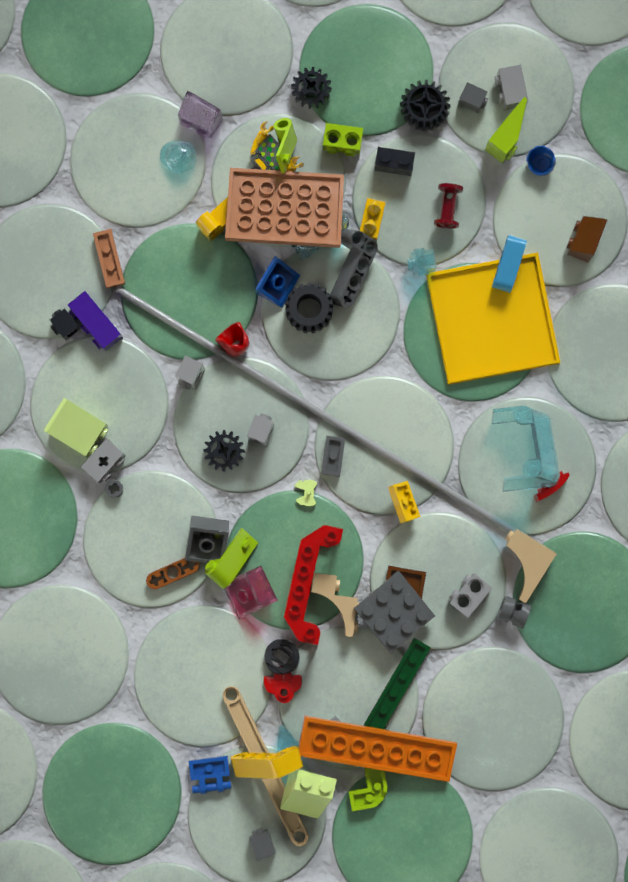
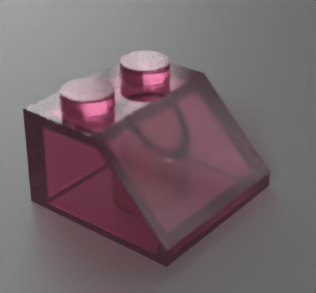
(250, 592)

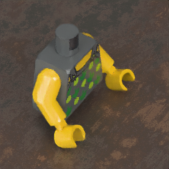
(265, 149)

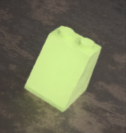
(76, 428)
(307, 793)

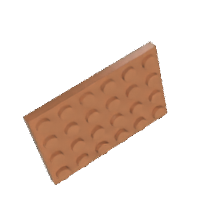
(284, 207)

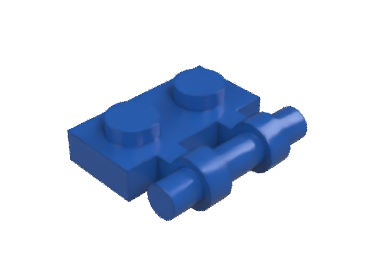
(210, 768)

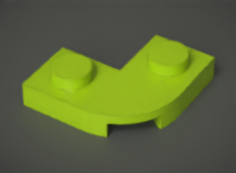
(370, 796)

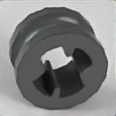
(111, 483)

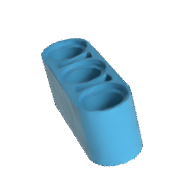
(509, 263)

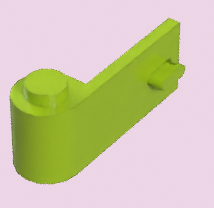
(287, 141)
(226, 568)

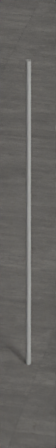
(315, 410)

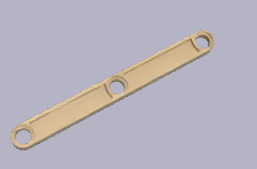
(255, 743)

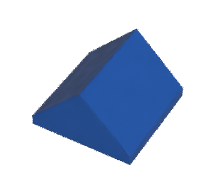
(277, 282)

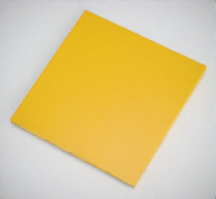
(488, 329)

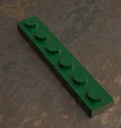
(397, 685)

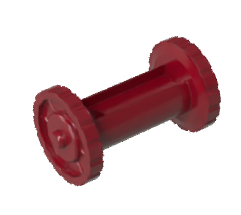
(448, 206)

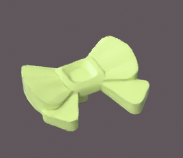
(308, 498)

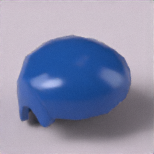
(541, 160)

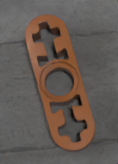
(170, 580)

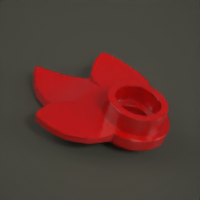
(278, 683)

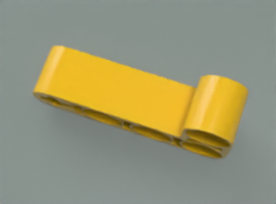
(213, 223)
(267, 764)

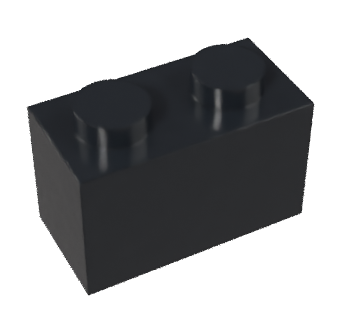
(394, 161)

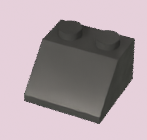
(206, 539)

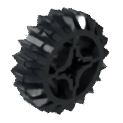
(417, 105)

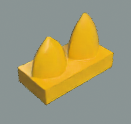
(372, 218)

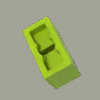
(343, 134)

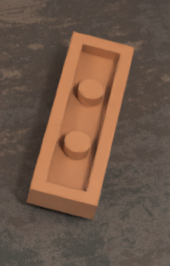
(109, 258)

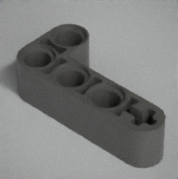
(355, 267)

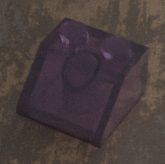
(199, 115)

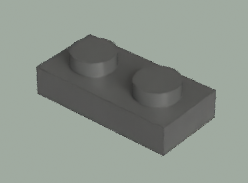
(333, 456)

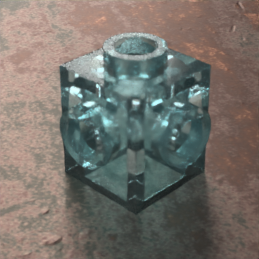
(424, 256)

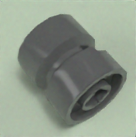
(514, 612)

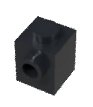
(63, 324)

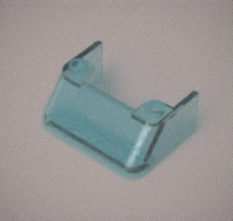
(539, 471)

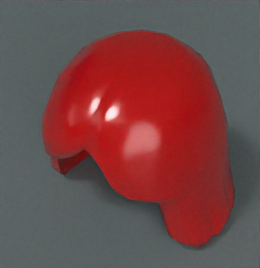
(230, 335)

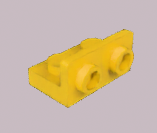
(404, 502)

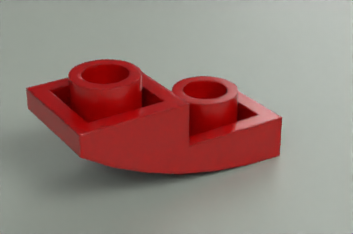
(546, 491)

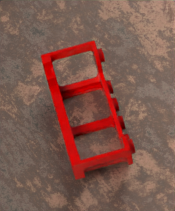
(302, 581)

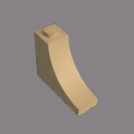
(534, 559)

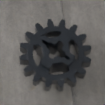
(306, 81)
(215, 453)

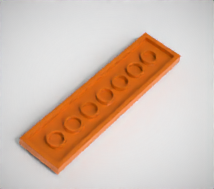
(377, 748)

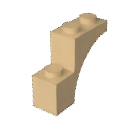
(326, 586)

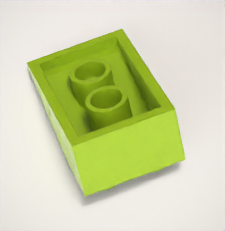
(504, 140)

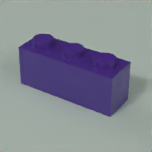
(94, 321)

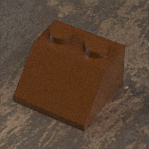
(586, 238)

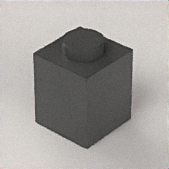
(473, 98)
(262, 843)

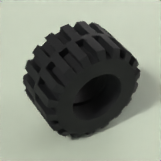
(305, 292)

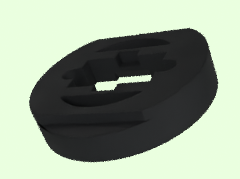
(286, 668)

